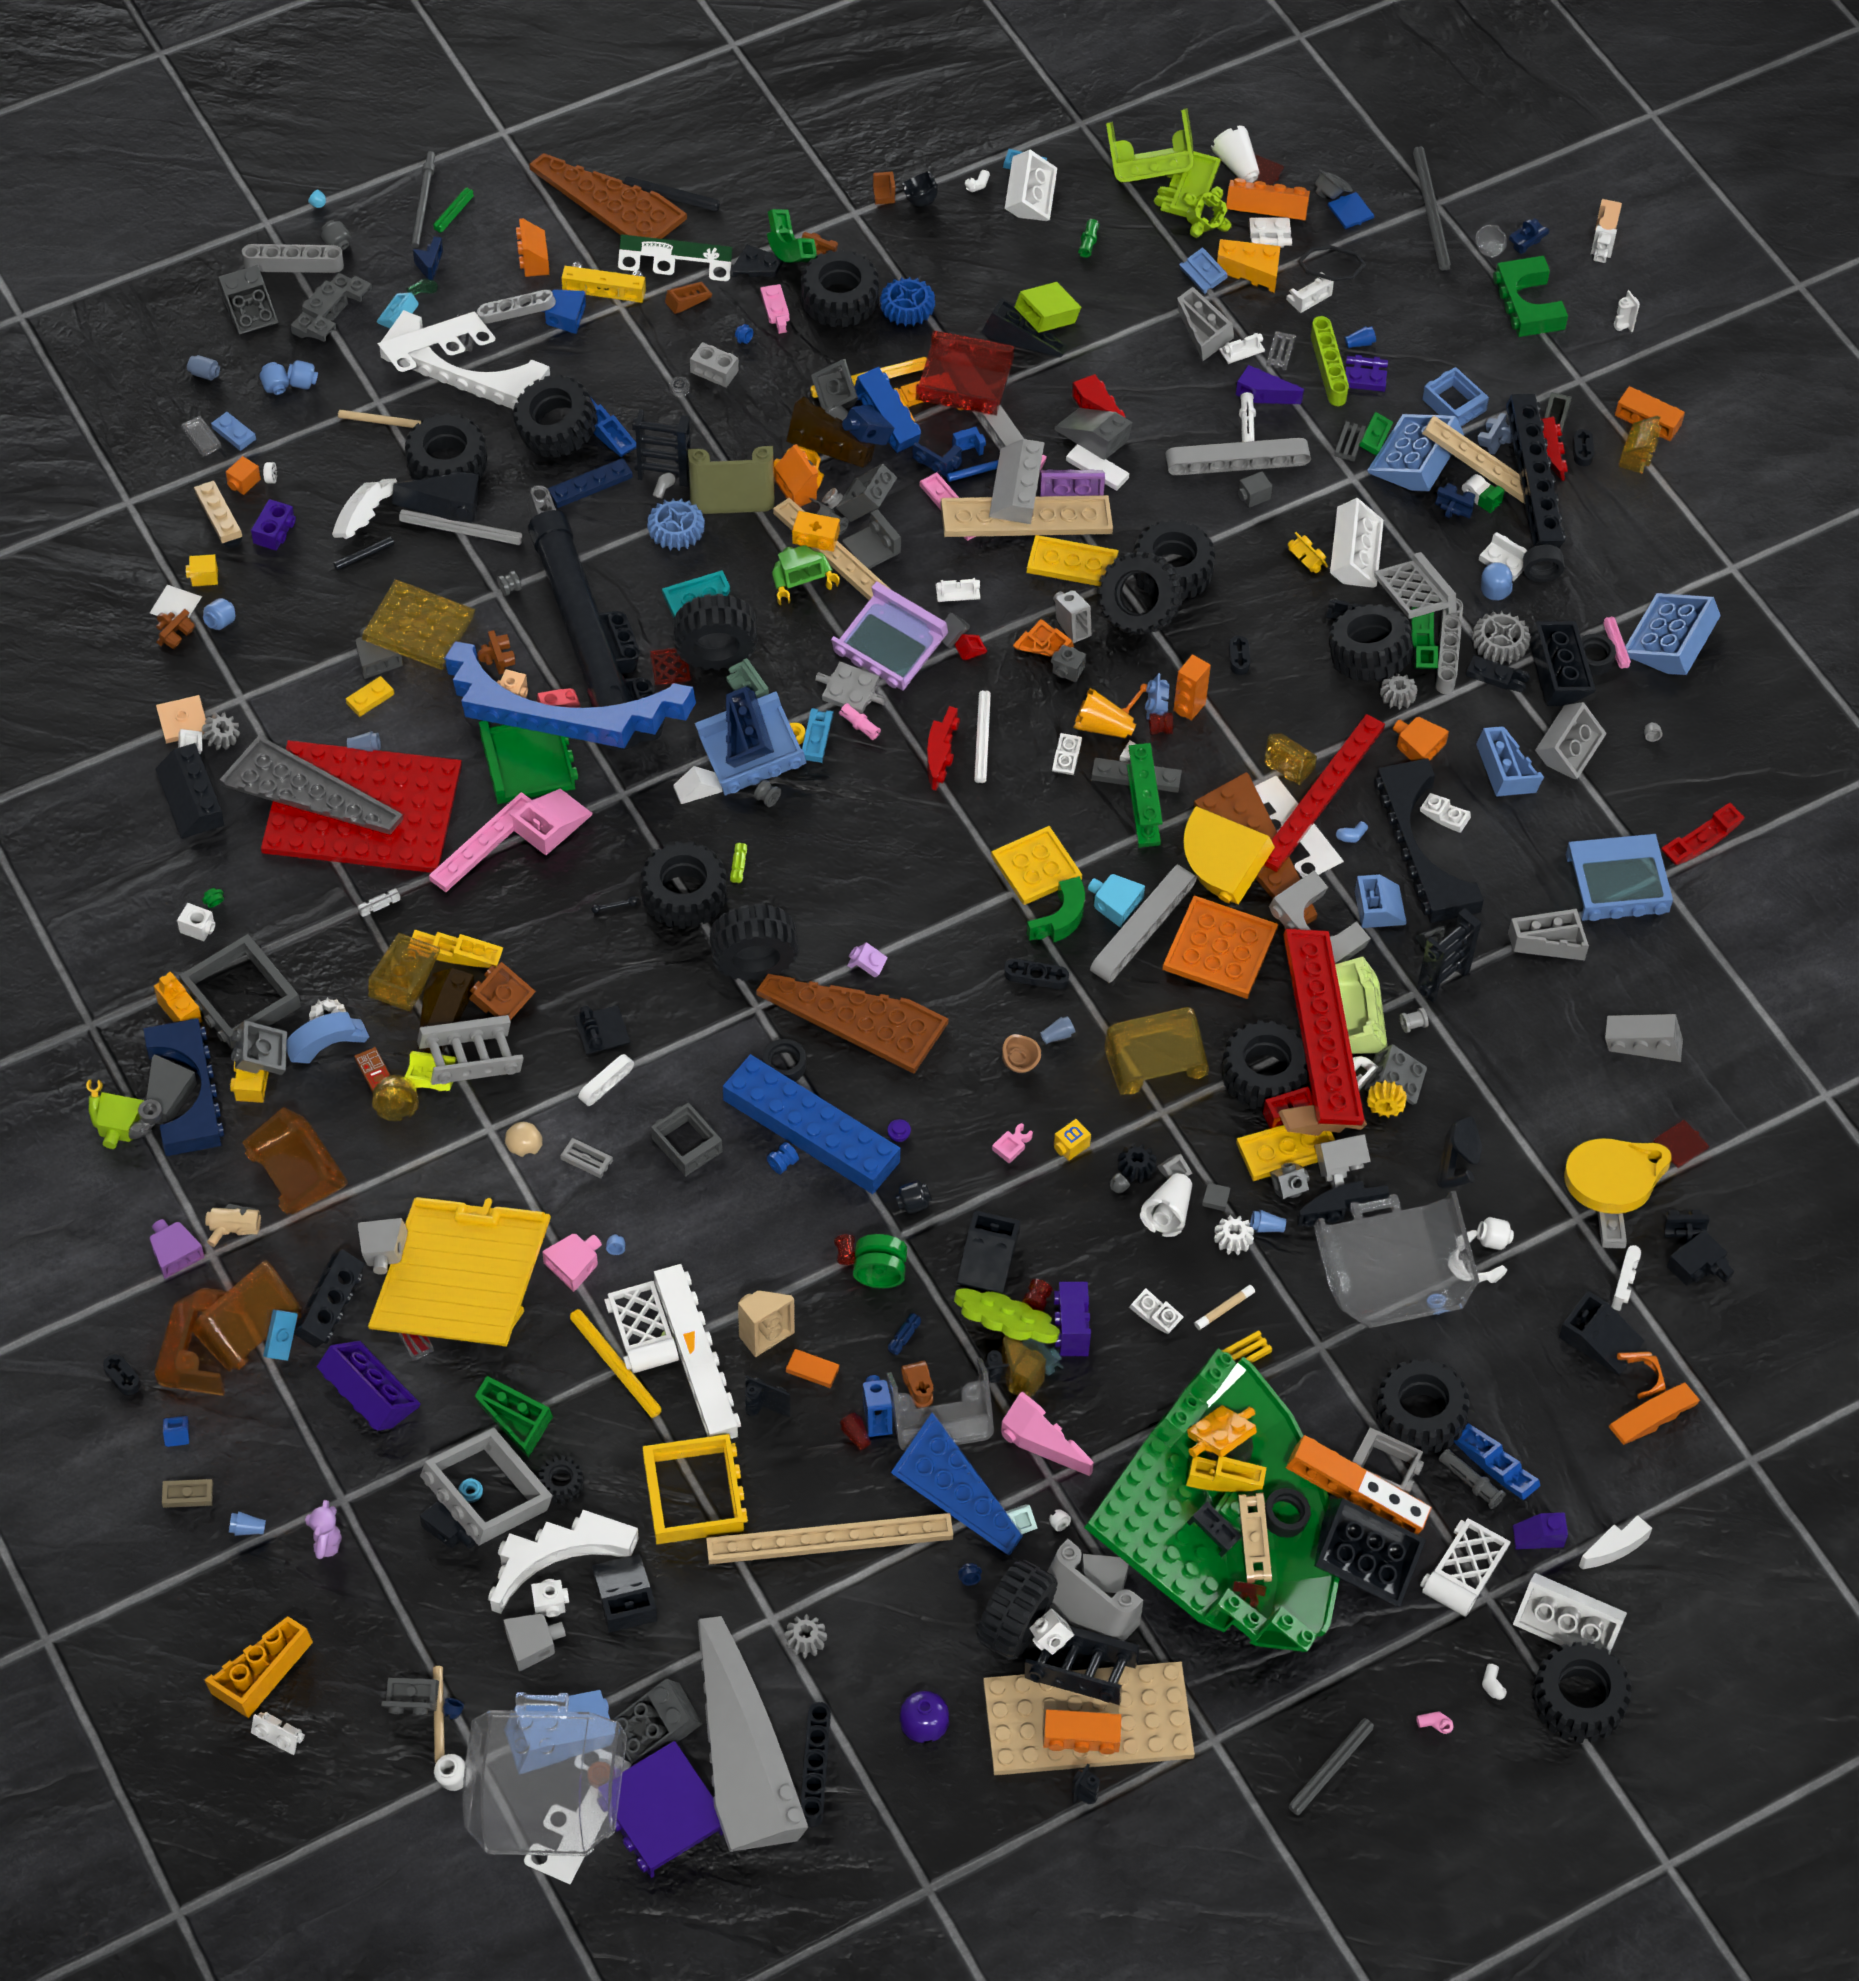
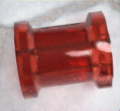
(845, 1249)

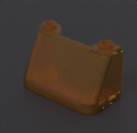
(295, 1160)
(243, 1316)

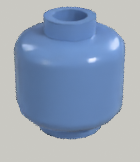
(301, 374)
(274, 378)
(219, 614)

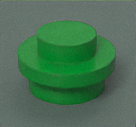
(213, 897)

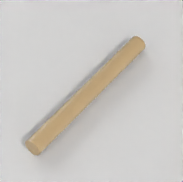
(377, 419)
(439, 1749)

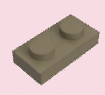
(187, 1493)

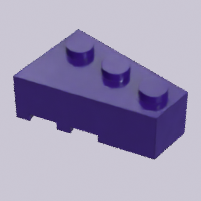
(1072, 1318)

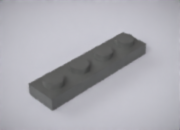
(1116, 772)

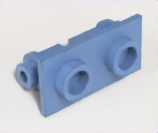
(1157, 690)

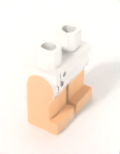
(1605, 230)

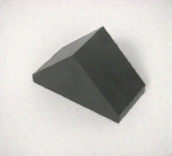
(1558, 408)

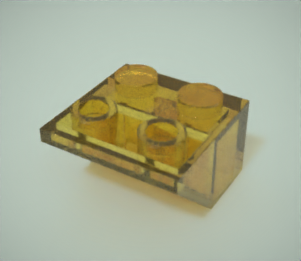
(1640, 444)
(1289, 758)
(1025, 1368)

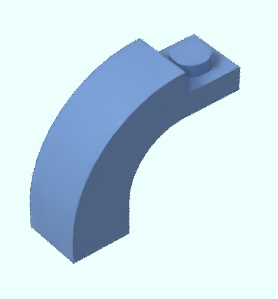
(322, 1032)

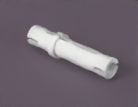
(1247, 403)

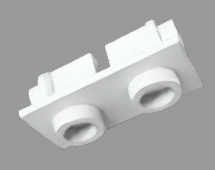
(1626, 312)
(1242, 349)
(958, 591)
(268, 1728)

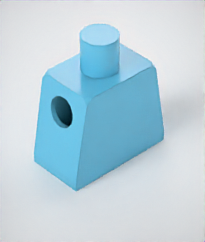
(1117, 897)

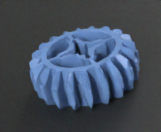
(675, 524)

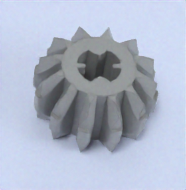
(1398, 691)
(212, 731)
(808, 1628)

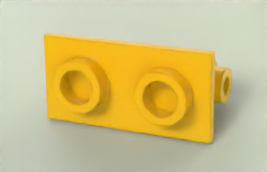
(1313, 558)

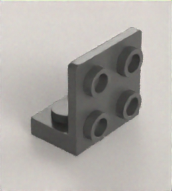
(875, 542)
(1398, 1067)

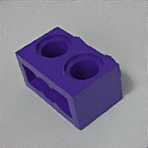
(273, 524)

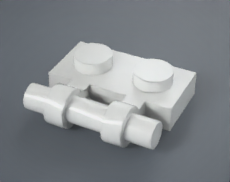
(1270, 231)

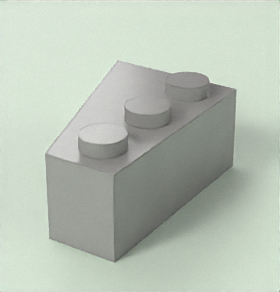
(1205, 323)
(1550, 935)

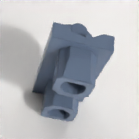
(1498, 434)

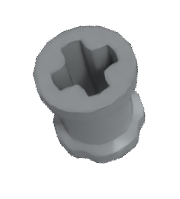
(1414, 1020)

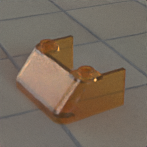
(175, 1364)

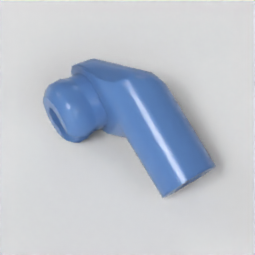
(1352, 834)

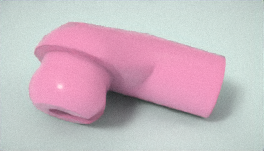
(1436, 1720)

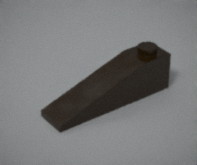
(445, 999)

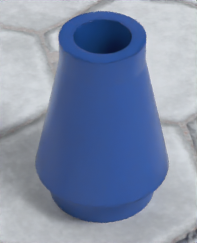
(1362, 337)

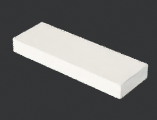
(1085, 460)

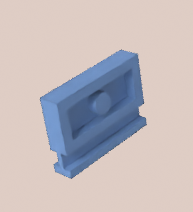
(1203, 270)

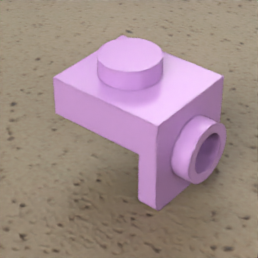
(867, 958)

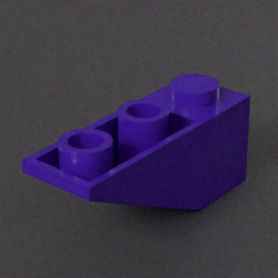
(1268, 388)

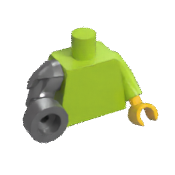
(121, 1116)

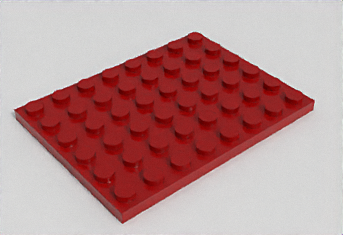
(409, 783)

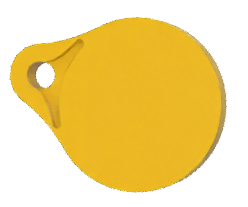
(1615, 1173)

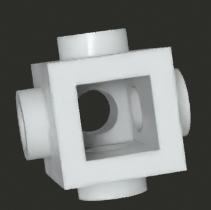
(549, 1597)
(1051, 1632)

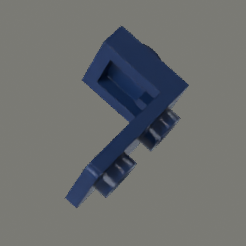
(944, 465)

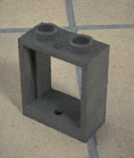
(868, 492)
(699, 1155)

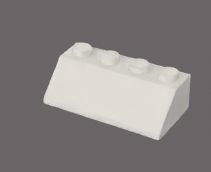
(1356, 544)
(1567, 1615)

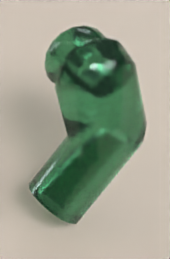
(423, 286)

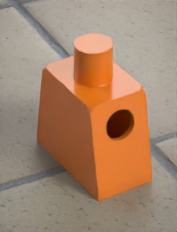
(1420, 738)

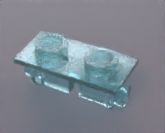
(1051, 1355)

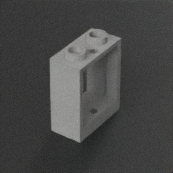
(1395, 1448)

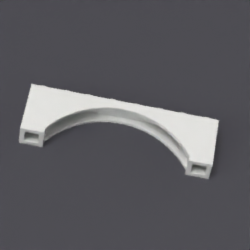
(499, 386)

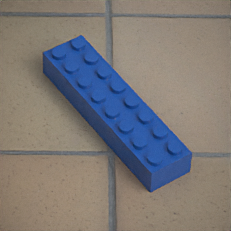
(811, 1124)

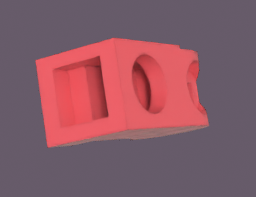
(560, 698)

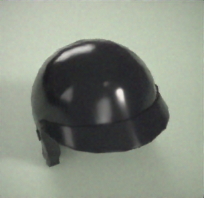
(921, 189)

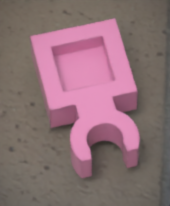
(1011, 1145)

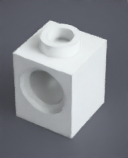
(192, 915)

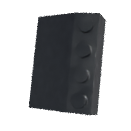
(1367, 1551)

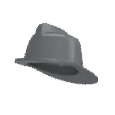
(1330, 185)

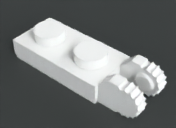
(1626, 1276)

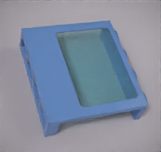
(1620, 877)

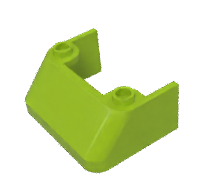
(1155, 163)

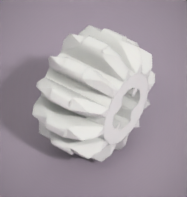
(1234, 1235)

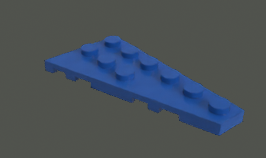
(947, 1478)

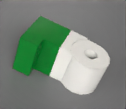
(1485, 494)

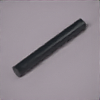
(363, 553)

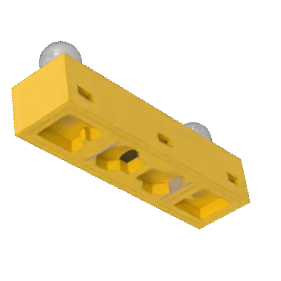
(604, 283)

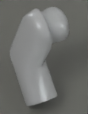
(664, 482)

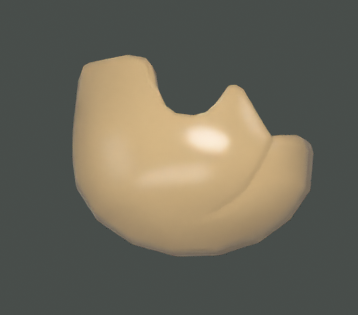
(523, 1139)

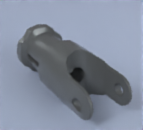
(826, 511)

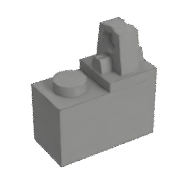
(1338, 1155)

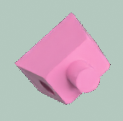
(572, 1259)

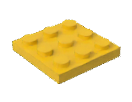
(1035, 864)

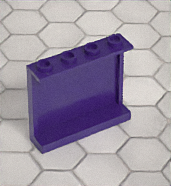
(664, 1808)

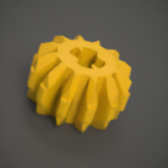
(1386, 1098)

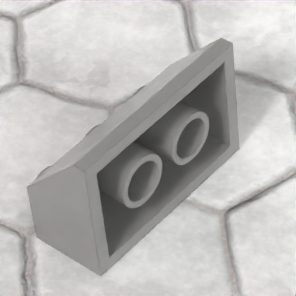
(1571, 740)

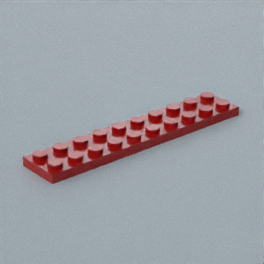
(1323, 1027)

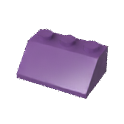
(1071, 482)

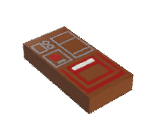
(371, 1067)

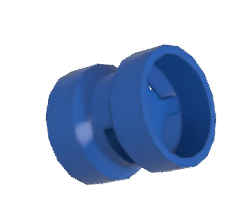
(782, 1158)

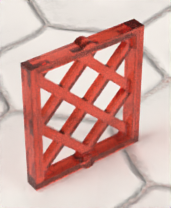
(672, 679)

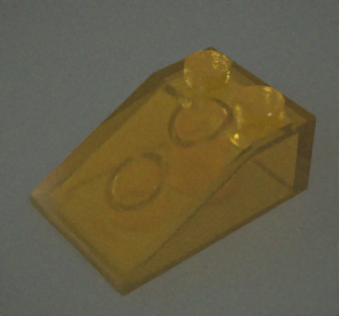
(403, 972)

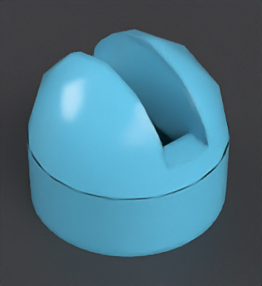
(317, 199)

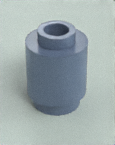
(203, 367)

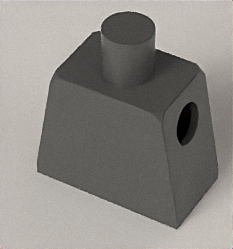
(374, 658)

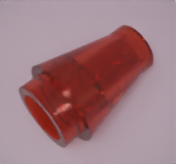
(855, 1430)

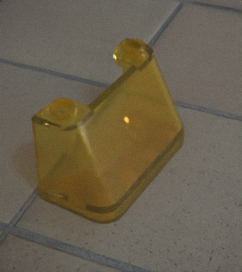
(1155, 1048)

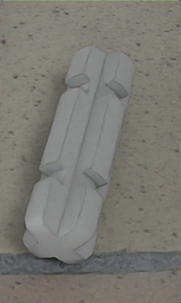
(378, 902)

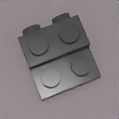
(259, 1048)

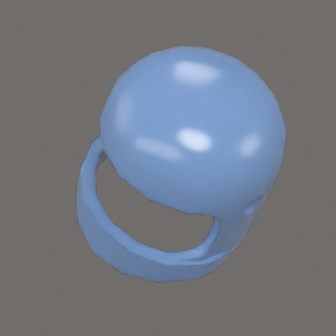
(1496, 581)

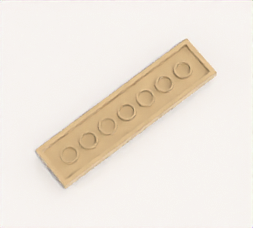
(1050, 517)

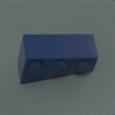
(746, 728)

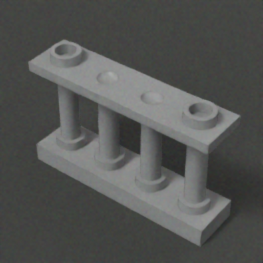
(469, 1031)

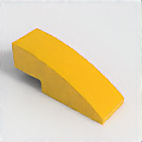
(1225, 1475)

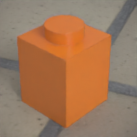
(243, 475)

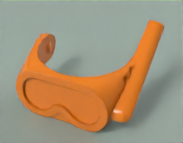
(1653, 1363)

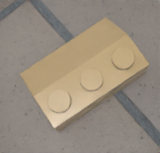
(765, 1320)

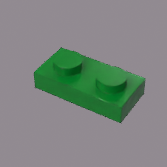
(1375, 433)

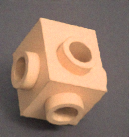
(514, 682)

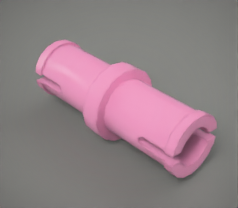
(860, 721)

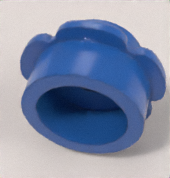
(744, 334)

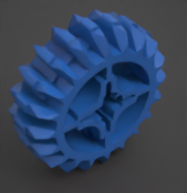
(902, 299)

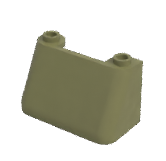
(732, 484)

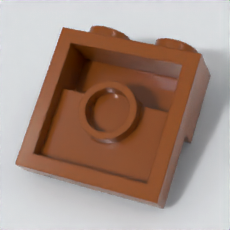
(501, 992)

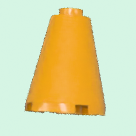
(1103, 717)

